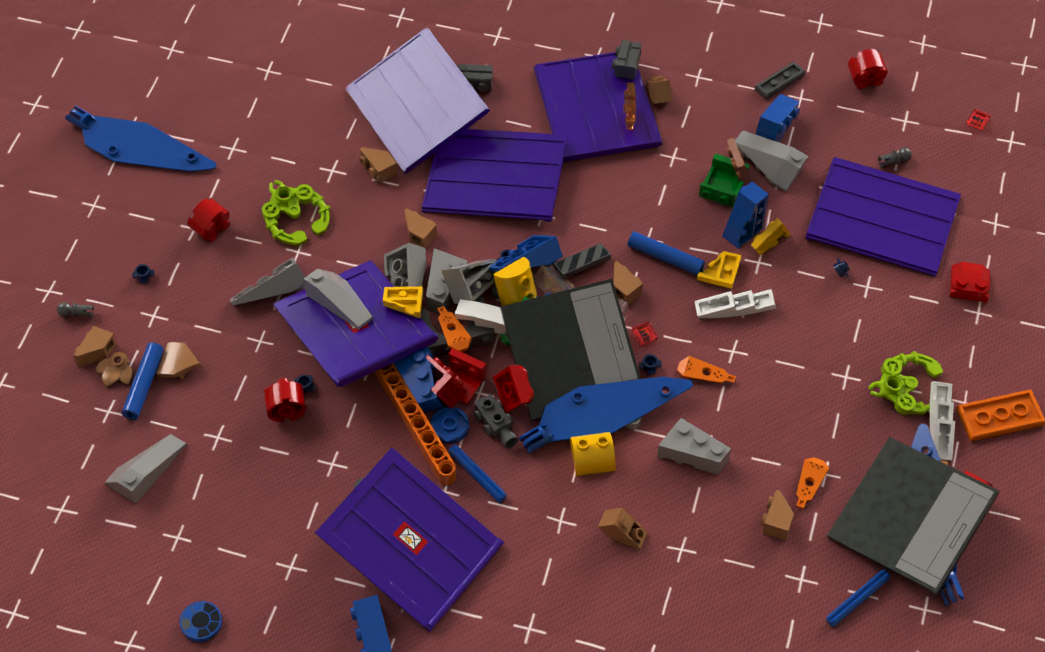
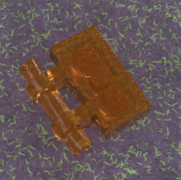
(630, 105)

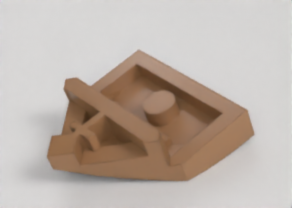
(177, 361)

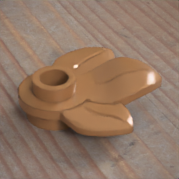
(115, 371)

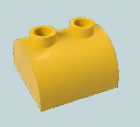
(515, 282)
(593, 453)

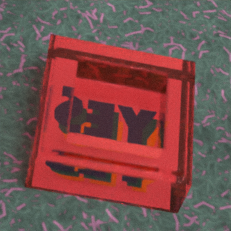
(978, 119)
(644, 333)

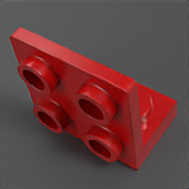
(469, 370)
(449, 387)

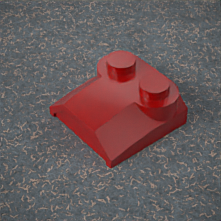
(970, 282)
(513, 387)

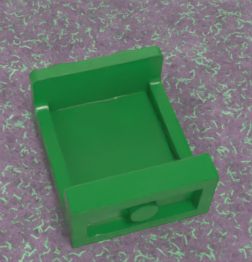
(721, 182)

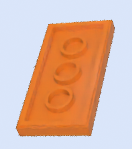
(1000, 415)

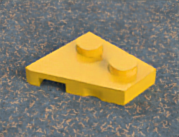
(769, 237)
(722, 270)
(404, 299)

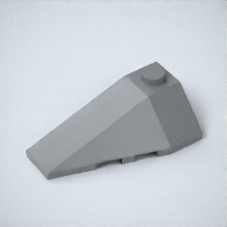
(774, 159)
(405, 265)
(283, 280)
(337, 296)
(143, 470)

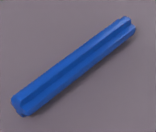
(477, 473)
(857, 598)

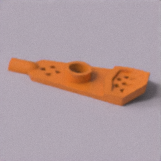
(457, 338)
(698, 367)
(811, 473)

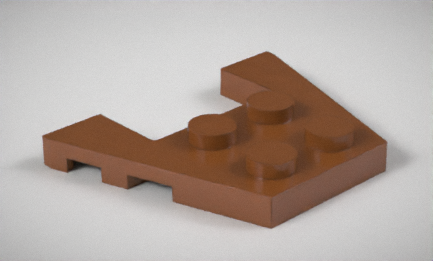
(738, 162)

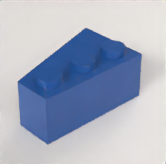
(778, 118)
(747, 215)
(420, 378)
(370, 625)

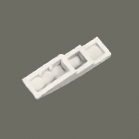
(735, 305)
(482, 314)
(941, 419)

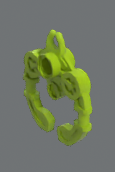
(302, 194)
(902, 385)

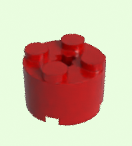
(867, 68)
(209, 219)
(284, 400)

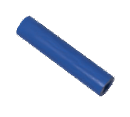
(666, 253)
(142, 381)

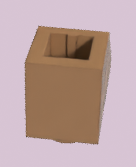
(659, 89)
(379, 163)
(419, 229)
(626, 284)
(95, 346)
(779, 517)
(622, 528)

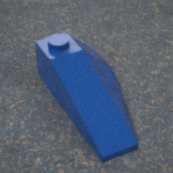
(537, 249)

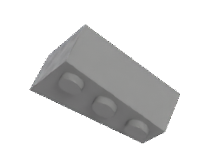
(469, 279)
(437, 290)
(694, 447)

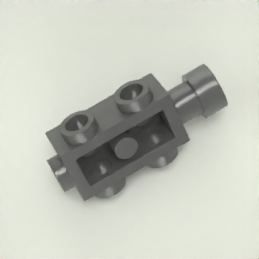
(488, 410)

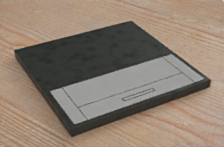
(570, 341)
(913, 515)

